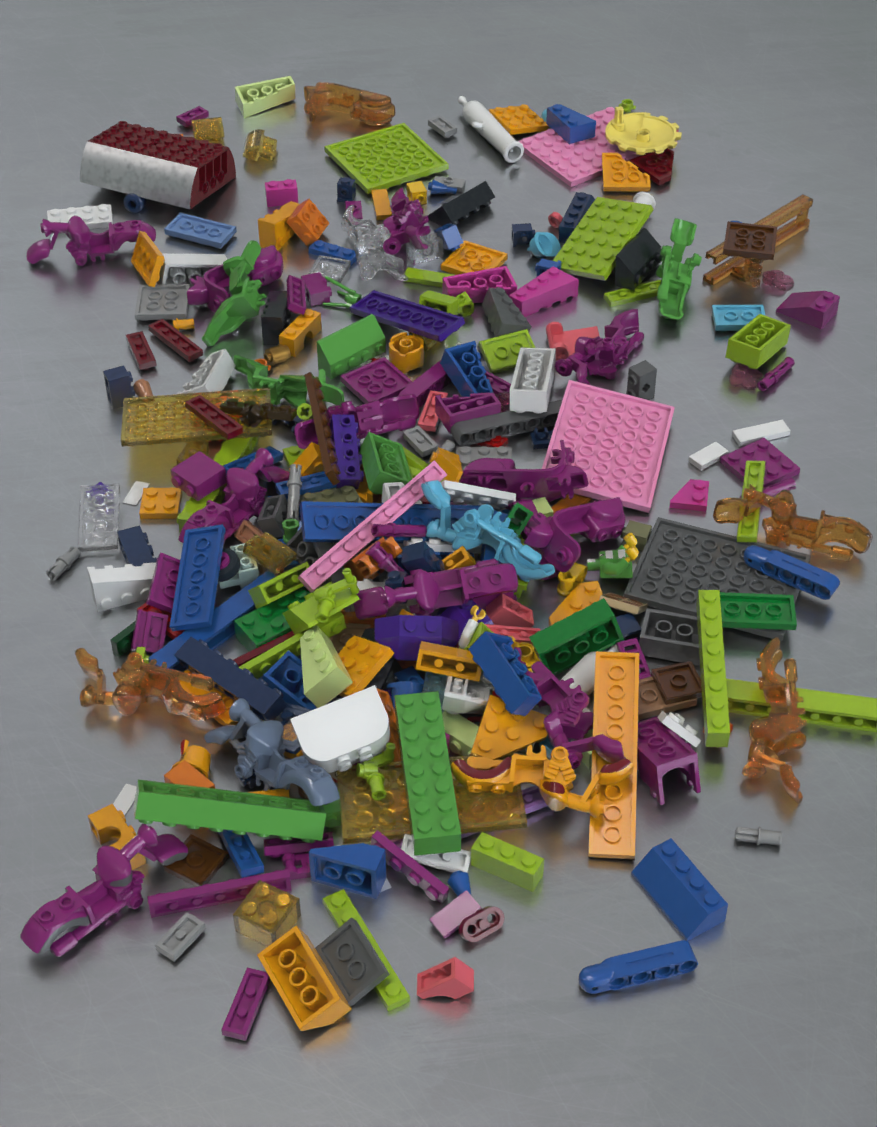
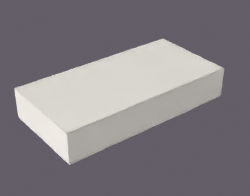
(708, 456)

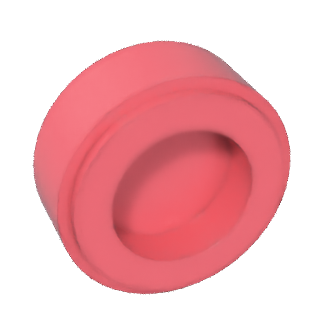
(555, 219)

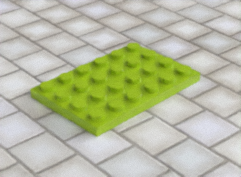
(601, 236)

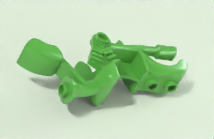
(675, 275)

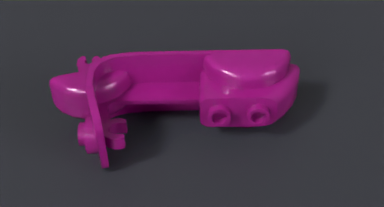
(214, 286)
(528, 483)
(592, 520)

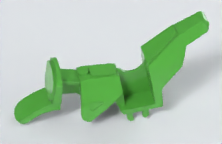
(245, 297)
(289, 387)

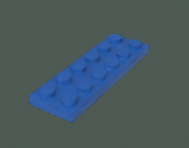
(197, 578)

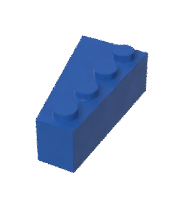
(465, 369)
(505, 672)

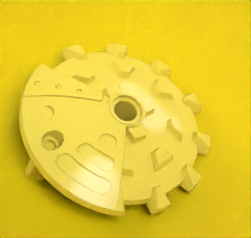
(641, 132)

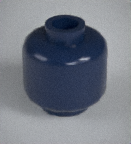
(134, 203)

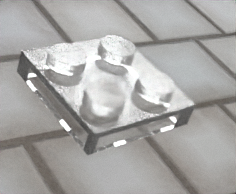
(331, 267)

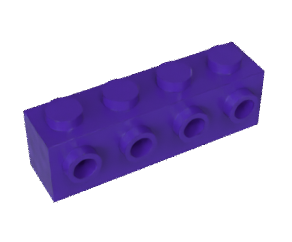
(346, 448)

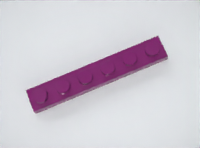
(214, 894)

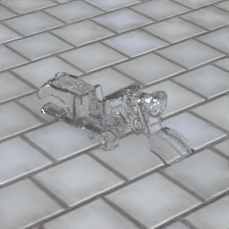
(369, 247)

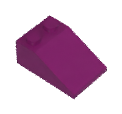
(812, 307)

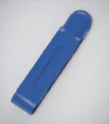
(792, 571)
(639, 967)

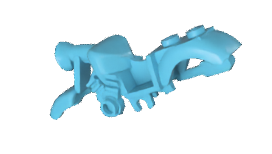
(478, 528)

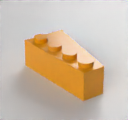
(274, 229)

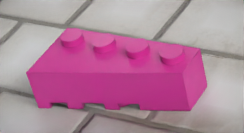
(478, 282)

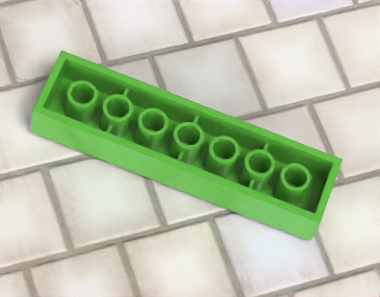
(427, 774)
(228, 811)

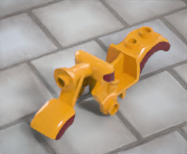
(551, 777)

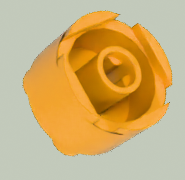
(406, 351)

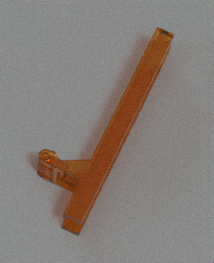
(733, 266)

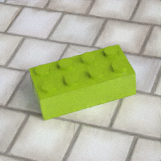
(757, 341)

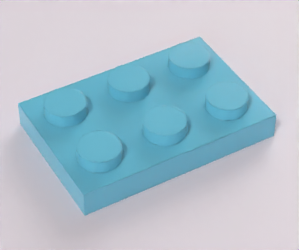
(734, 316)

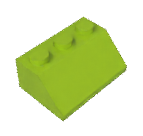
(302, 615)

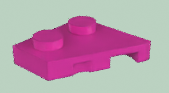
(692, 496)

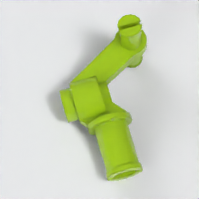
(326, 594)
(369, 771)

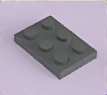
(352, 961)

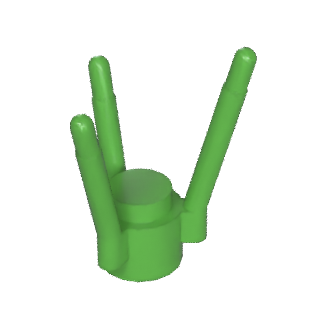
(351, 296)

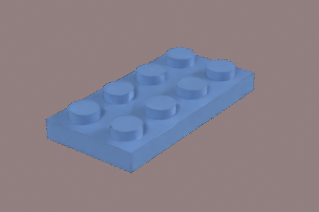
(200, 230)

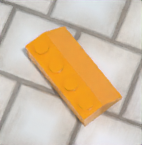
(303, 981)

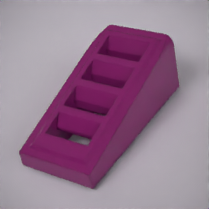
(645, 672)

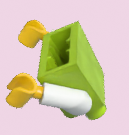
(474, 630)

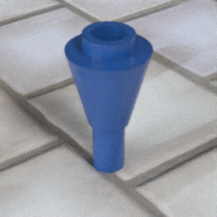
(438, 188)
(459, 882)

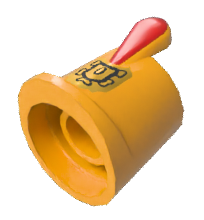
(195, 756)

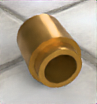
(277, 354)

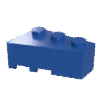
(570, 124)

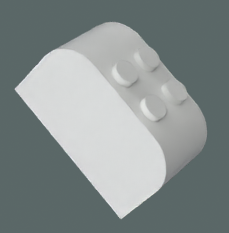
(344, 731)

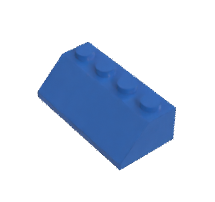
(680, 890)

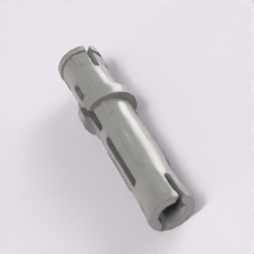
(294, 485)

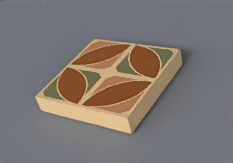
(624, 604)

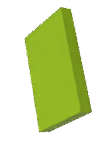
(503, 351)

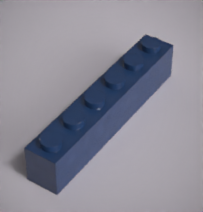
(230, 679)

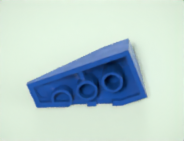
(288, 678)

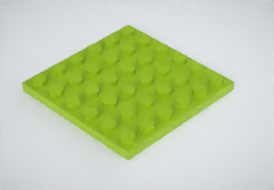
(386, 157)

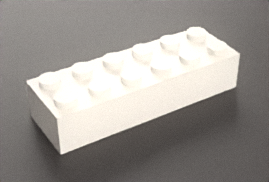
(532, 380)

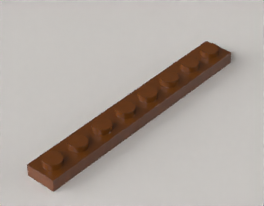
(322, 429)

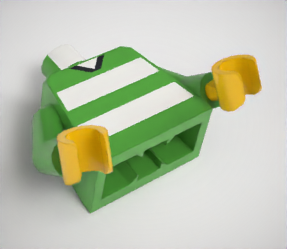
(616, 562)

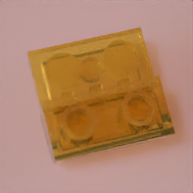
(207, 129)
(258, 145)
(269, 553)

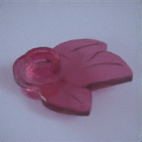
(777, 279)
(743, 376)

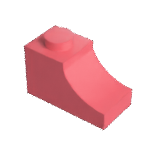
(509, 612)
(447, 979)

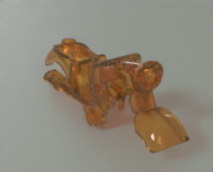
(793, 529)
(143, 680)
(782, 726)

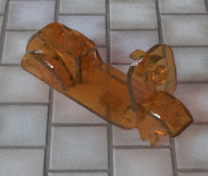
(362, 105)

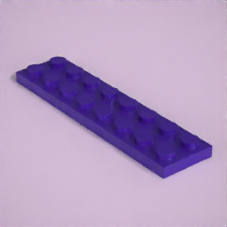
(408, 315)

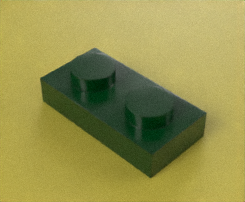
(123, 641)

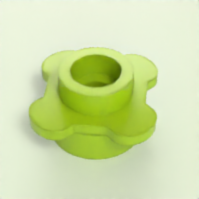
(627, 105)

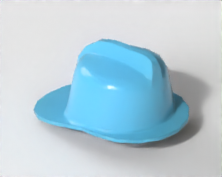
(544, 245)

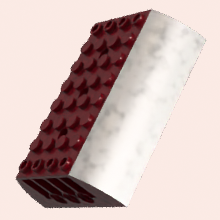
(156, 164)

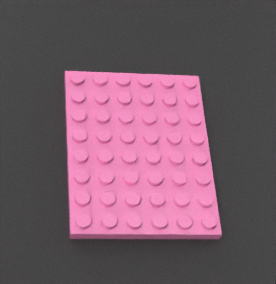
(574, 161)
(614, 441)

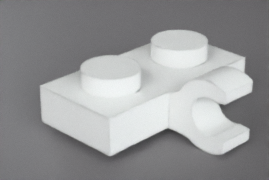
(675, 723)

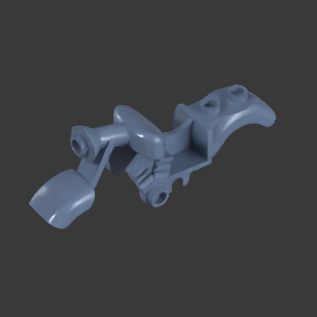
(264, 754)

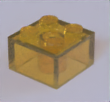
(266, 913)

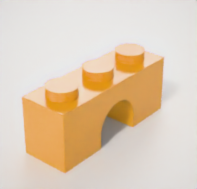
(304, 325)
(110, 825)

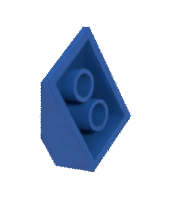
(350, 867)

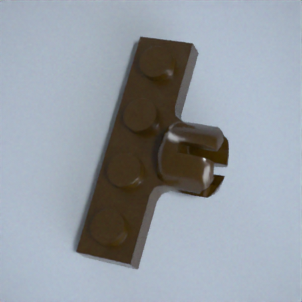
(255, 413)

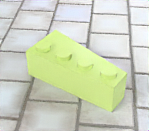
(264, 95)
(321, 668)

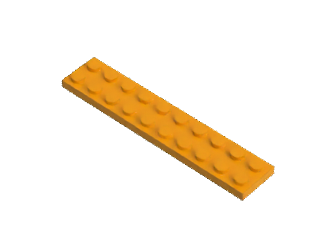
(617, 718)

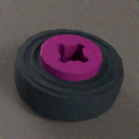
(229, 565)

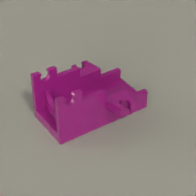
(661, 751)

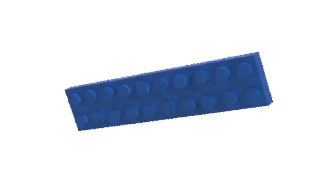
(336, 519)

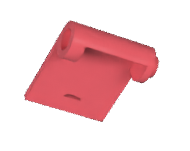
(565, 341)

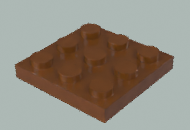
(750, 240)

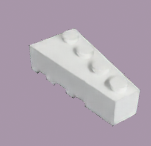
(212, 375)

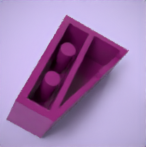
(459, 409)

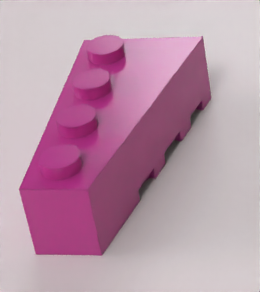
(544, 290)

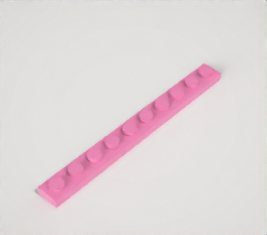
(362, 535)

